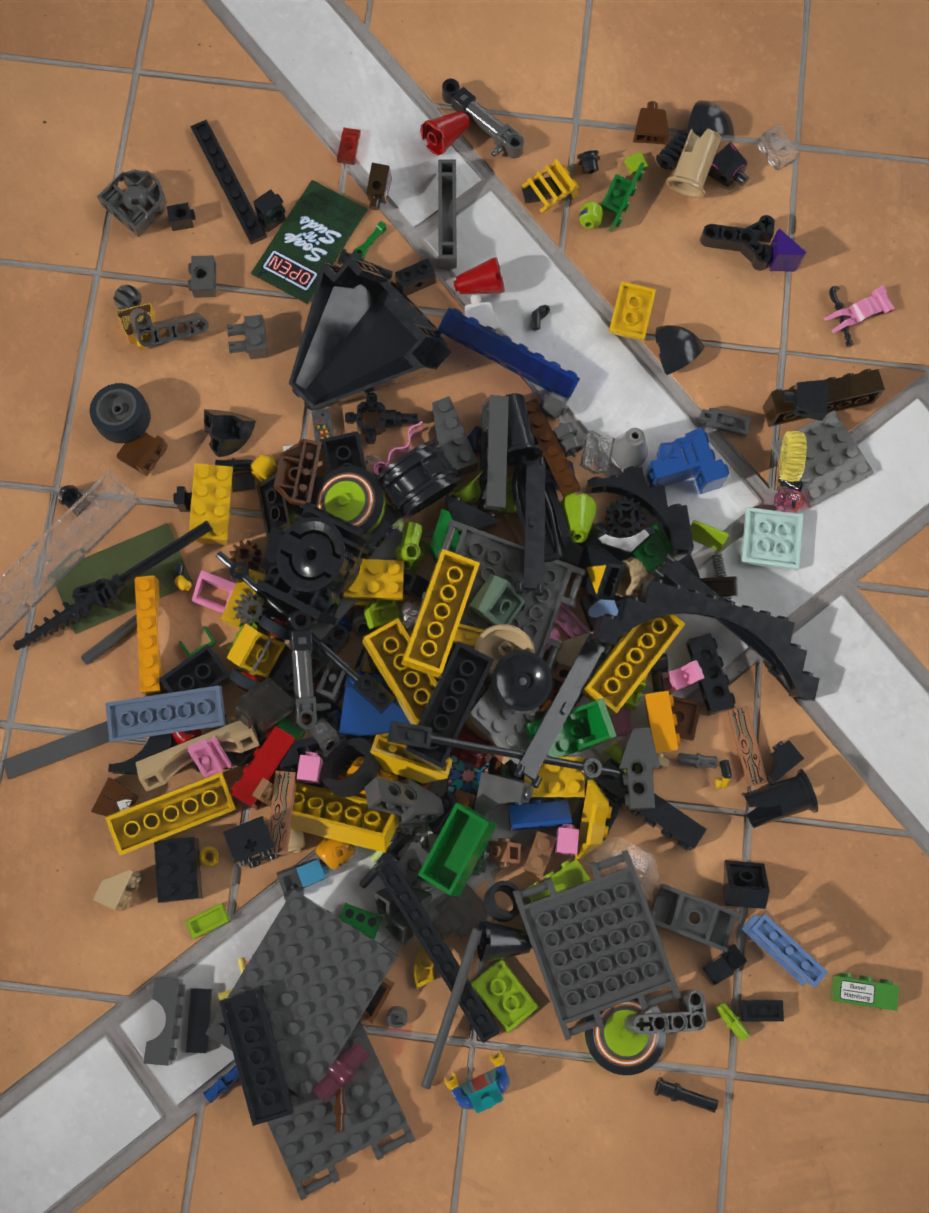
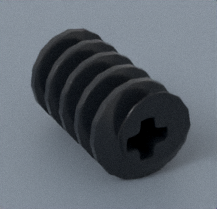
(671, 153)

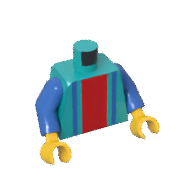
(483, 1090)

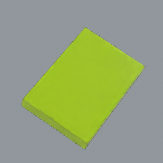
(504, 995)

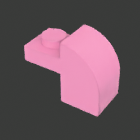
(682, 677)

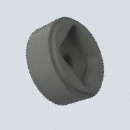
(397, 1017)

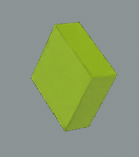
(633, 162)

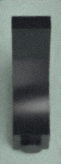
(617, 544)
(153, 746)

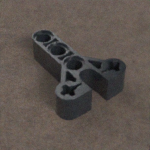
(750, 249)

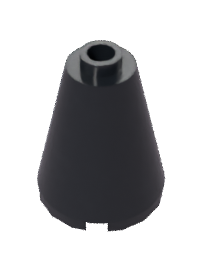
(501, 942)

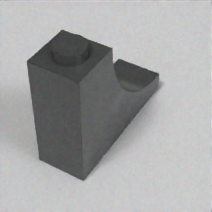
(499, 790)

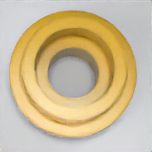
(202, 856)

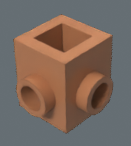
(501, 850)

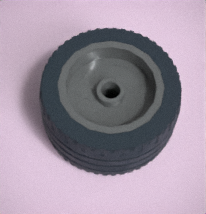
(120, 413)

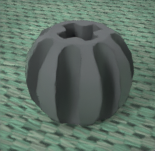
(127, 297)

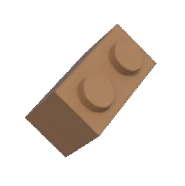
(539, 854)

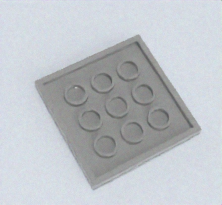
(831, 459)
(499, 724)

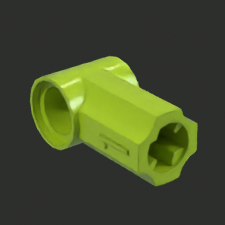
(409, 542)

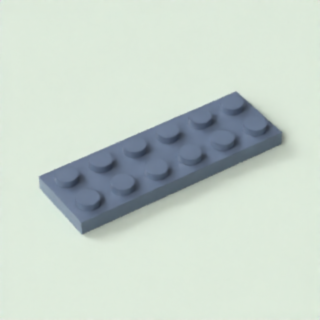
(165, 714)

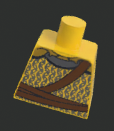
(124, 317)

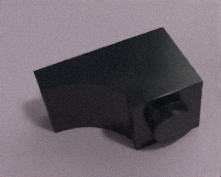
(784, 759)

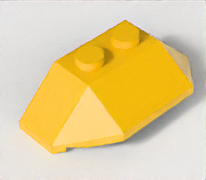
(395, 761)
(593, 819)

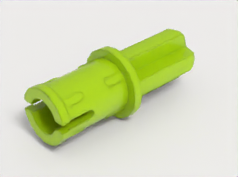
(732, 1021)

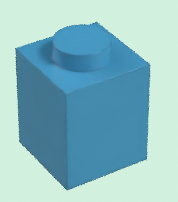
(312, 873)

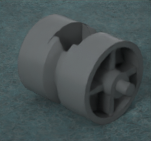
(567, 438)

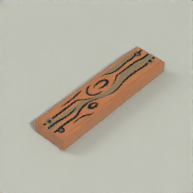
(747, 746)
(282, 810)

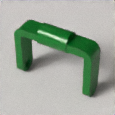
(211, 644)

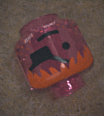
(788, 500)

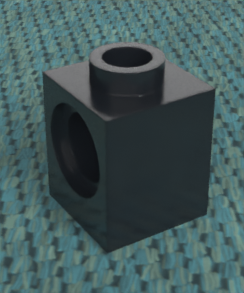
(178, 210)

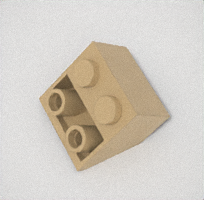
(117, 890)

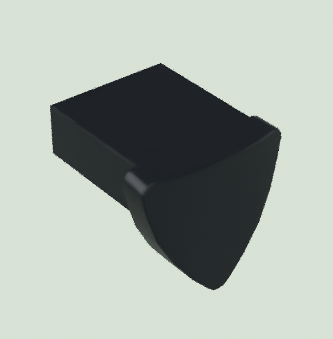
(68, 495)

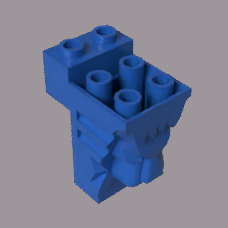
(688, 459)

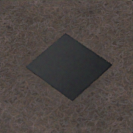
(242, 481)

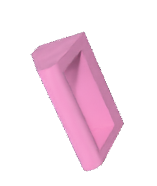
(215, 581)

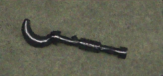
(838, 305)

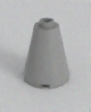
(630, 448)

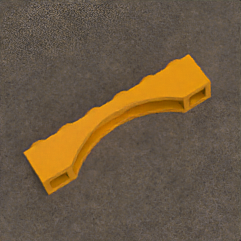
(147, 632)

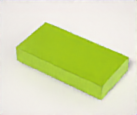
(207, 921)

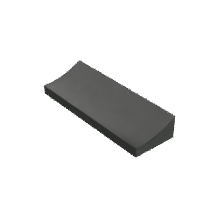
(493, 453)

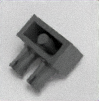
(255, 341)

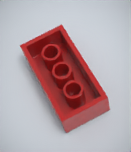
(264, 765)

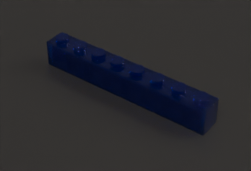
(507, 353)

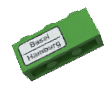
(864, 991)

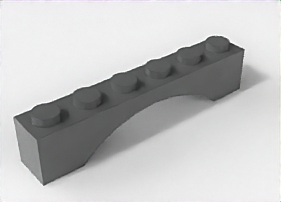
(447, 214)

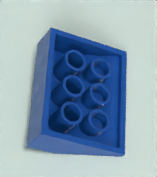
(362, 718)

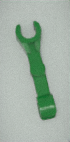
(380, 229)

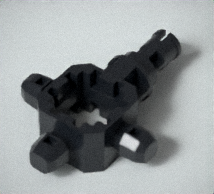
(388, 418)

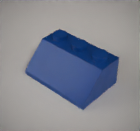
(539, 814)

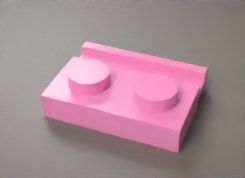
(209, 756)

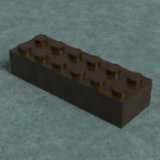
(843, 393)

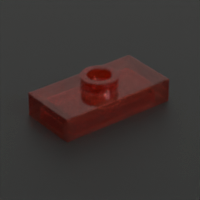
(348, 146)

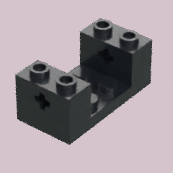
(251, 842)

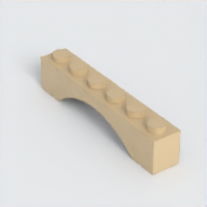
(162, 766)

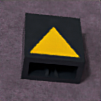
(602, 573)

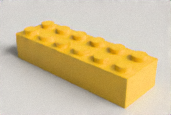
(440, 613)
(631, 661)
(408, 685)
(169, 813)
(341, 819)

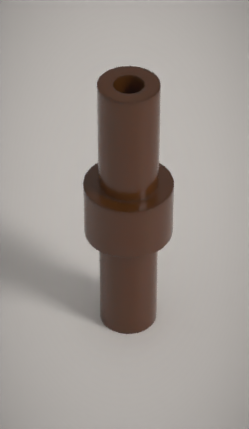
(340, 1110)

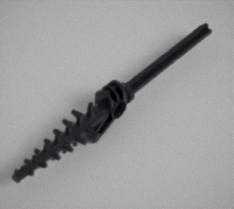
(106, 591)

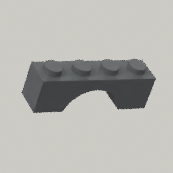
(168, 994)

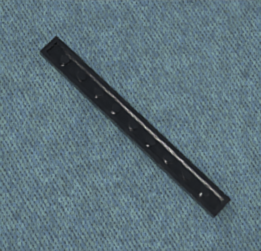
(435, 947)

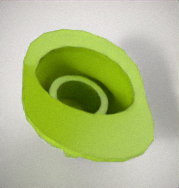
(470, 491)

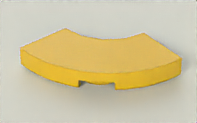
(423, 969)

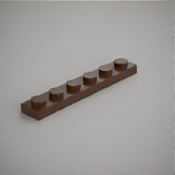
(551, 450)

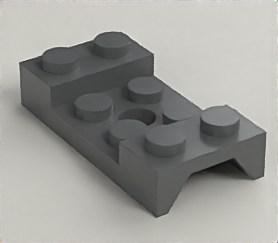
(673, 910)

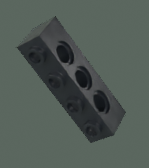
(713, 703)

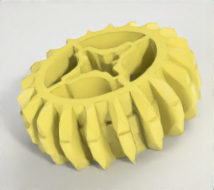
(792, 456)

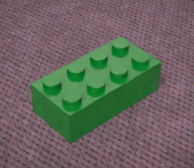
(457, 849)

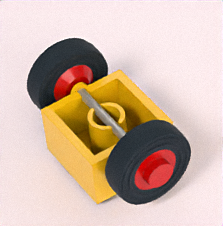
(257, 651)

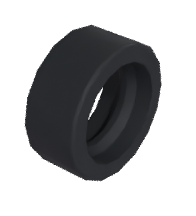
(491, 905)

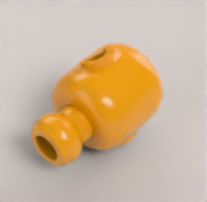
(334, 852)

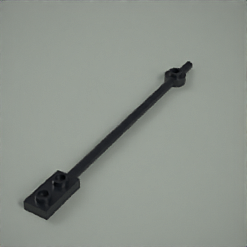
(365, 685)
(422, 736)

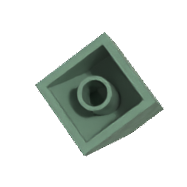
(497, 601)

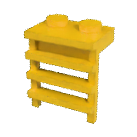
(562, 179)

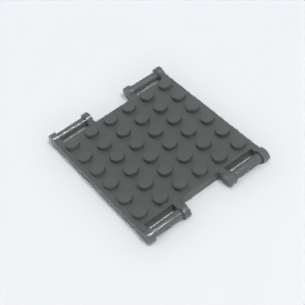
(507, 562)
(597, 945)
(372, 1113)

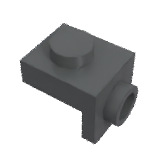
(289, 881)

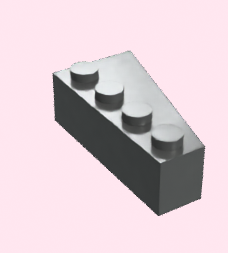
(453, 437)

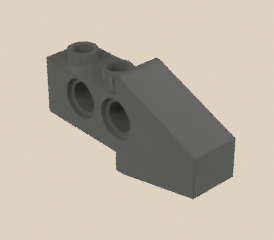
(640, 751)
(404, 799)

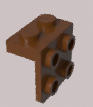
(143, 453)

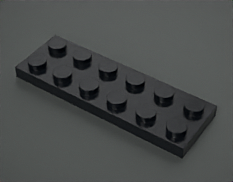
(256, 1056)

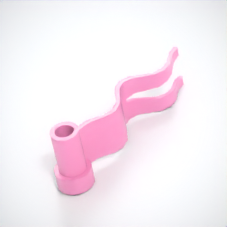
(864, 308)
(397, 452)

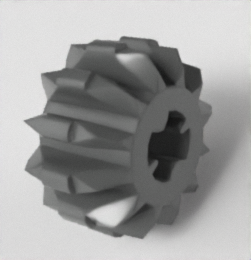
(243, 607)

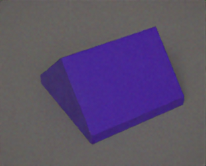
(785, 253)

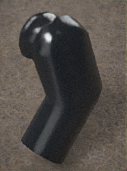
(538, 314)

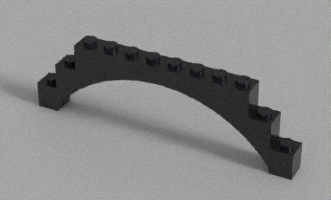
(767, 631)

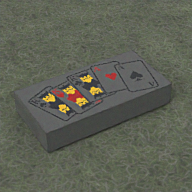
(322, 424)

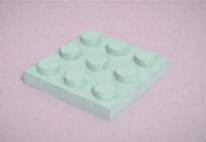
(772, 538)

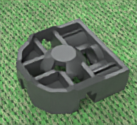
(137, 190)

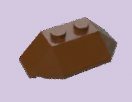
(298, 471)

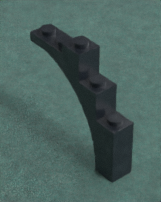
(672, 519)

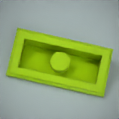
(708, 535)

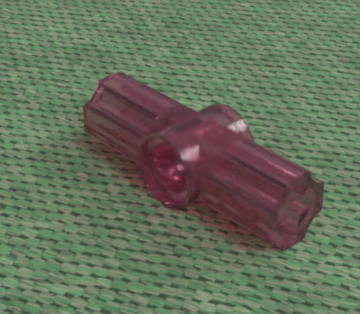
(341, 1072)

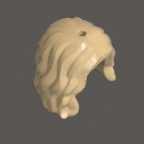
(632, 578)

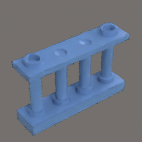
(784, 950)

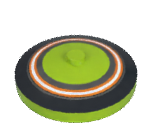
(352, 496)
(619, 1049)

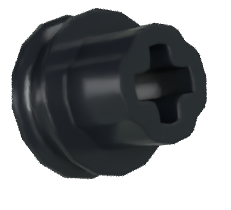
(589, 161)

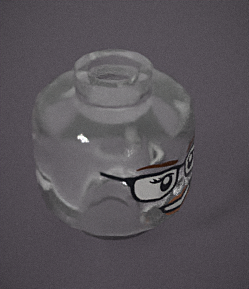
(408, 613)

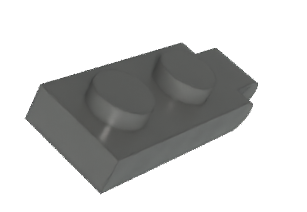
(725, 421)

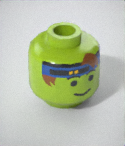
(590, 215)

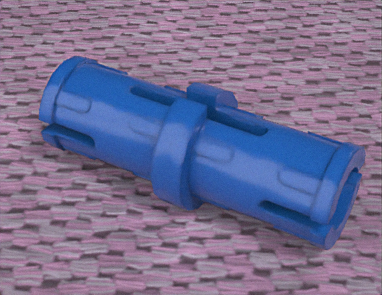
(223, 1084)

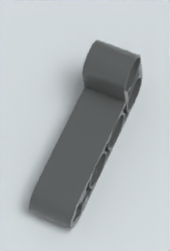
(171, 325)
(665, 1019)

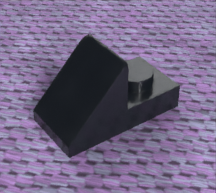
(724, 964)

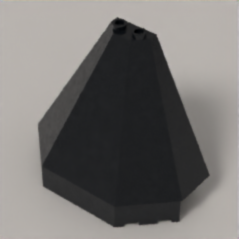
(361, 337)

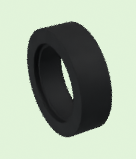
(339, 757)

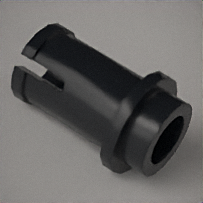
(796, 485)

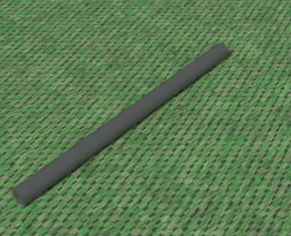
(451, 1008)

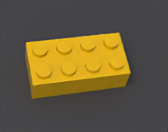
(211, 501)

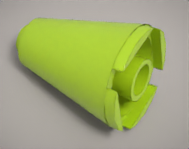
(579, 515)

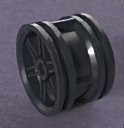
(419, 478)

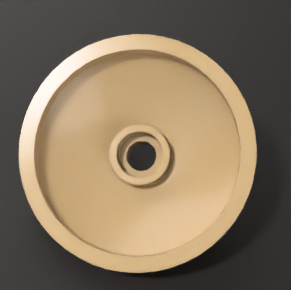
(494, 637)

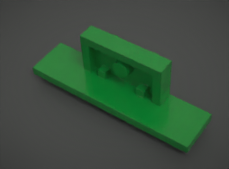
(618, 193)

